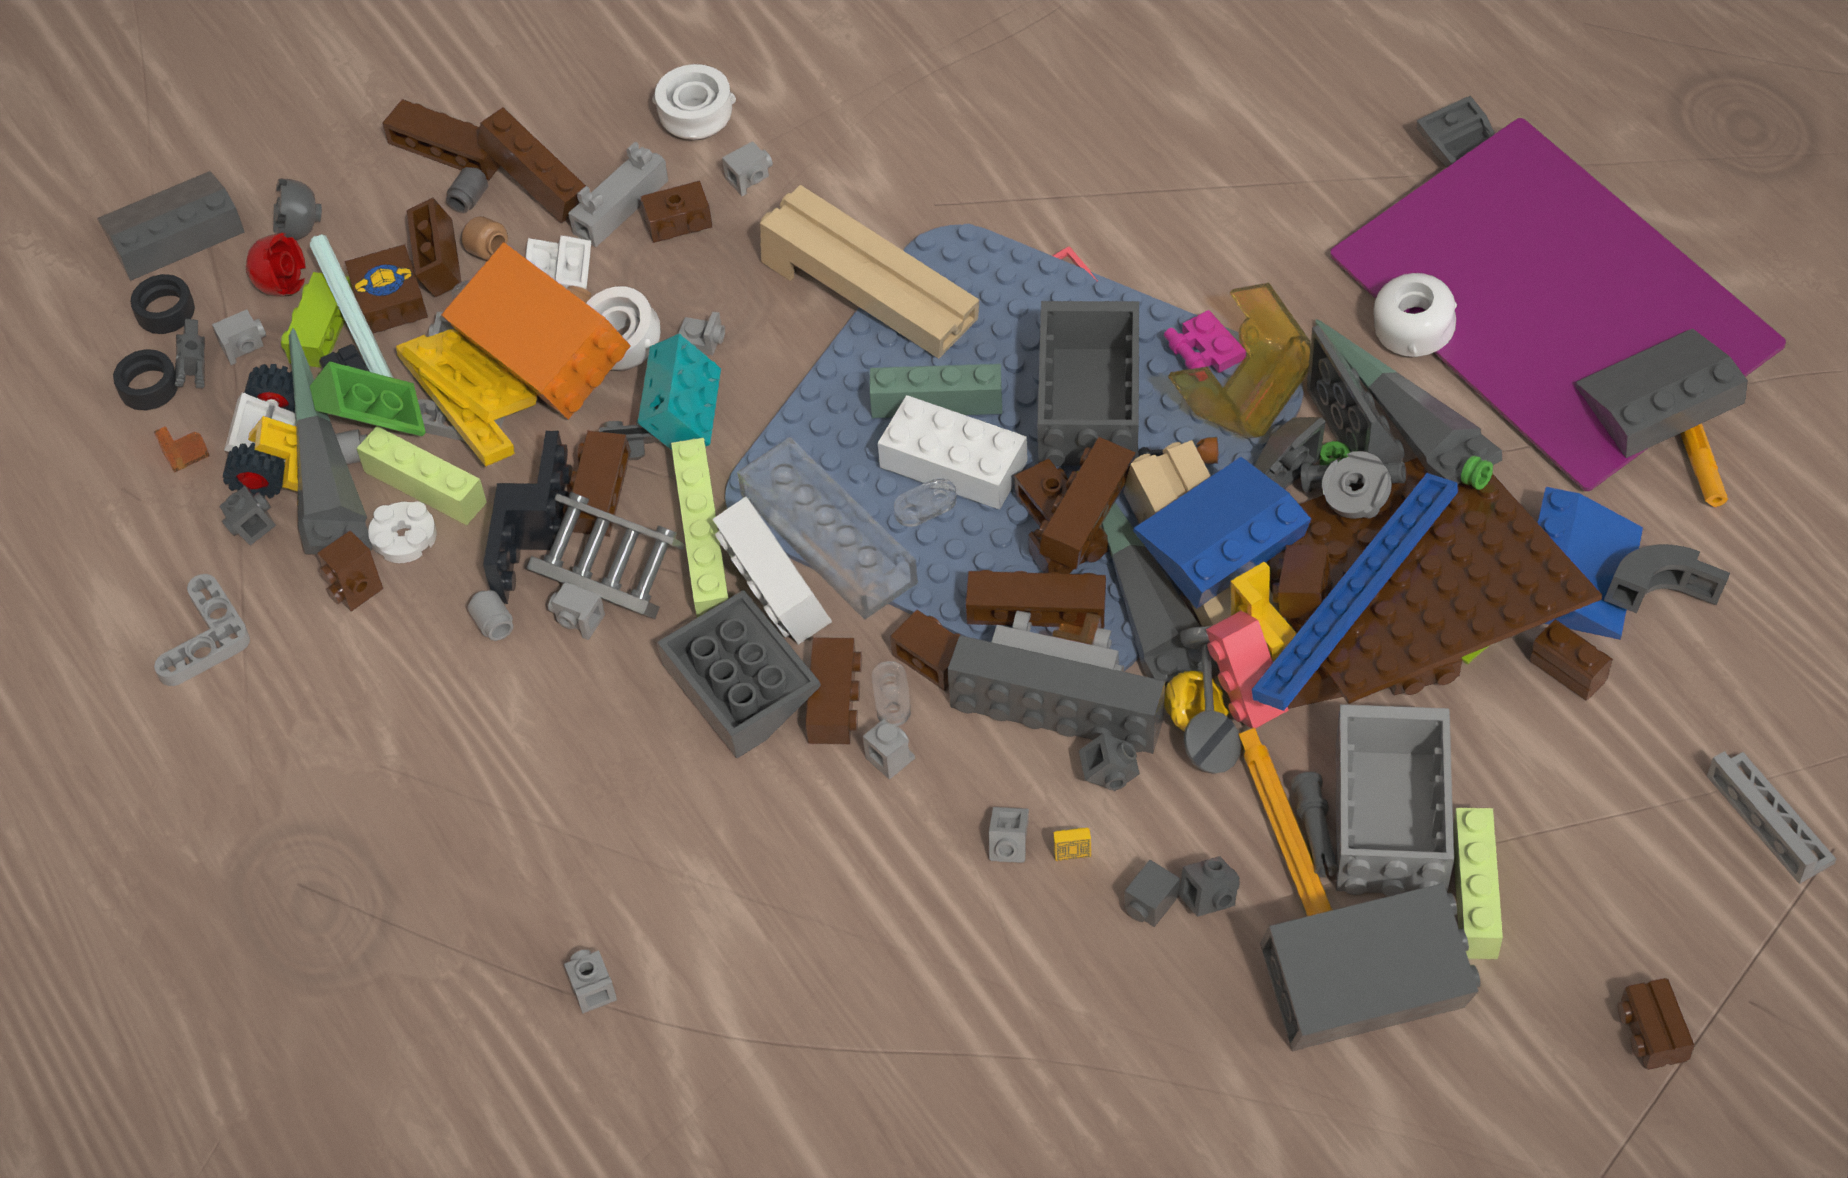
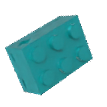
(679, 392)

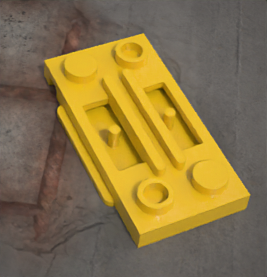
(469, 375)

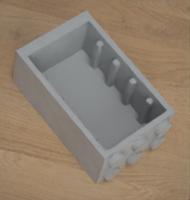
(1393, 799)

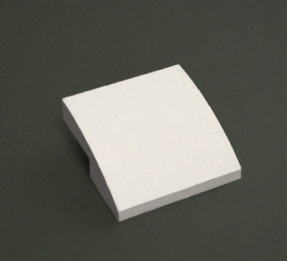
(563, 261)

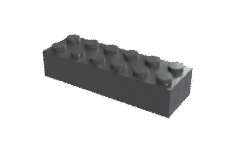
(1055, 693)

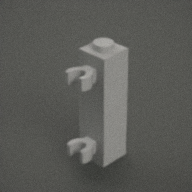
(618, 195)
(1021, 637)

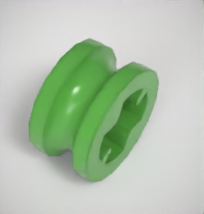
(1333, 449)
(1477, 472)

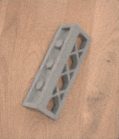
(1765, 820)

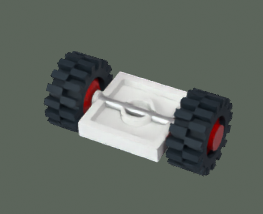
(266, 394)

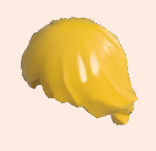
(1186, 697)

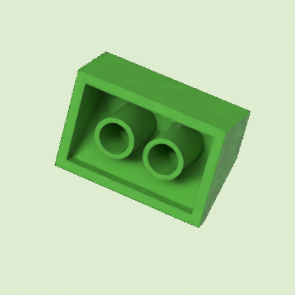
(367, 398)

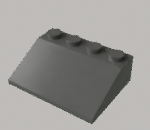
(171, 225)
(1664, 391)
(1345, 404)
(738, 672)

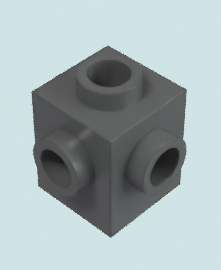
(247, 515)
(1109, 762)
(1209, 886)

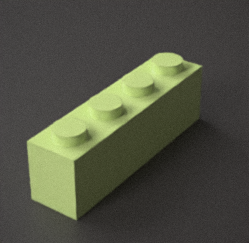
(422, 475)
(1477, 881)

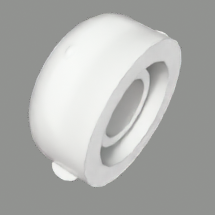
(694, 101)
(629, 308)
(1419, 332)

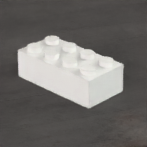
(940, 443)
(770, 572)

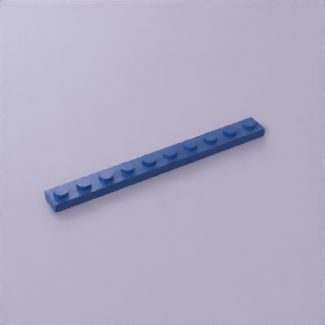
(1354, 592)

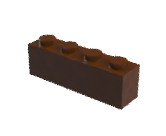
(437, 137)
(530, 163)
(1086, 502)
(1049, 597)

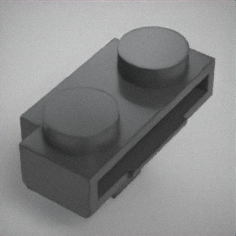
(635, 434)

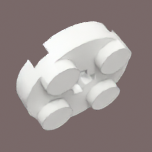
(401, 515)

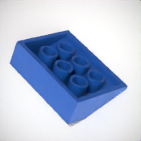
(1222, 530)
(1596, 543)

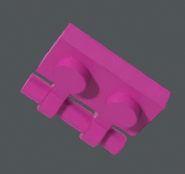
(1210, 338)

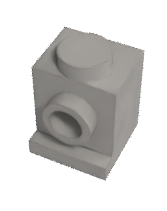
(746, 167)
(239, 335)
(577, 609)
(891, 744)
(590, 980)

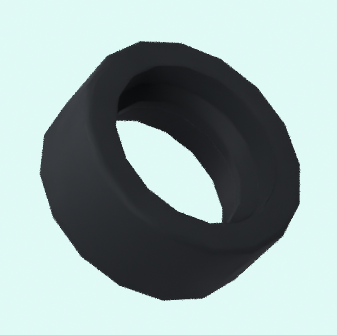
(157, 287)
(140, 362)

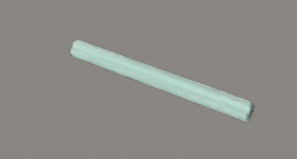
(349, 306)

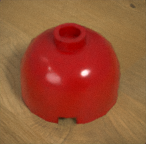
(276, 265)

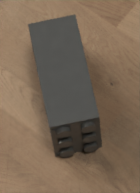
(1087, 378)
(1369, 966)

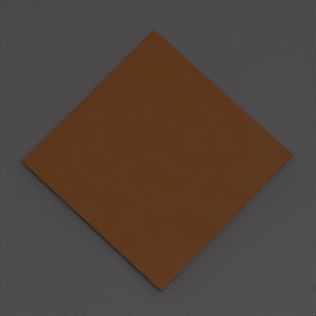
(1463, 587)

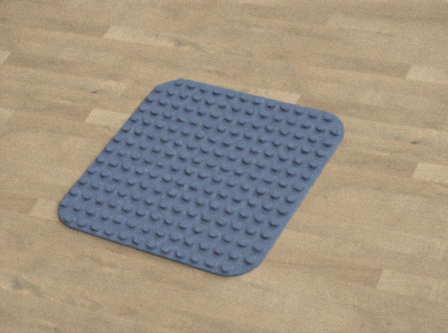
(835, 425)

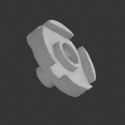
(1368, 499)

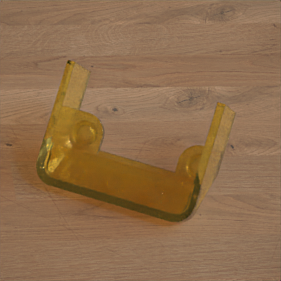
(1265, 378)

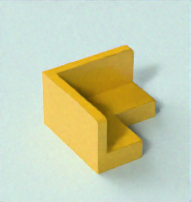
(281, 441)
(1251, 596)

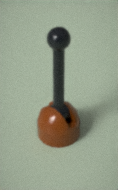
(1206, 447)

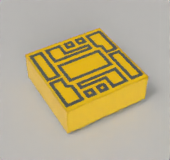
(1072, 844)

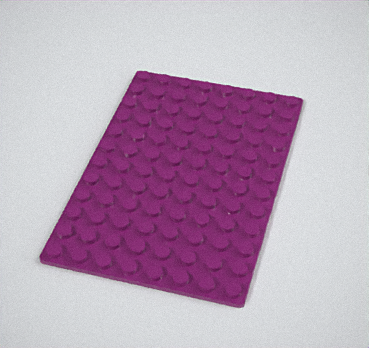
(1548, 288)

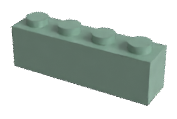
(953, 387)

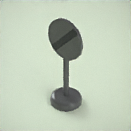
(1210, 736)

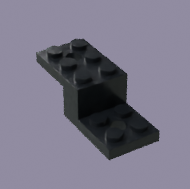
(526, 516)

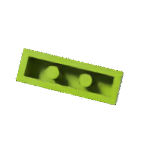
(315, 321)

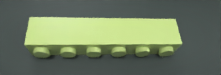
(697, 514)

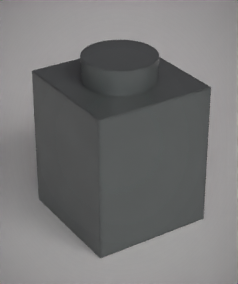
(1151, 893)

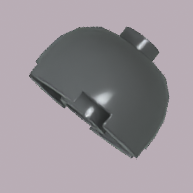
(295, 209)

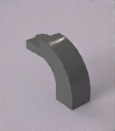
(1664, 568)

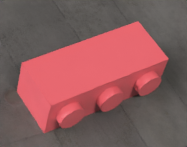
(1242, 659)

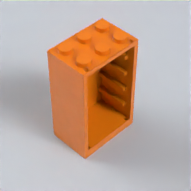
(536, 330)

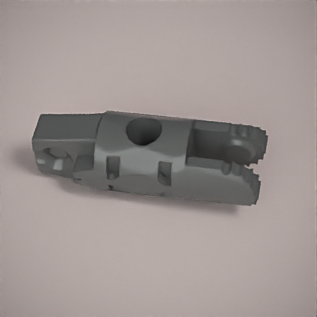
(190, 355)

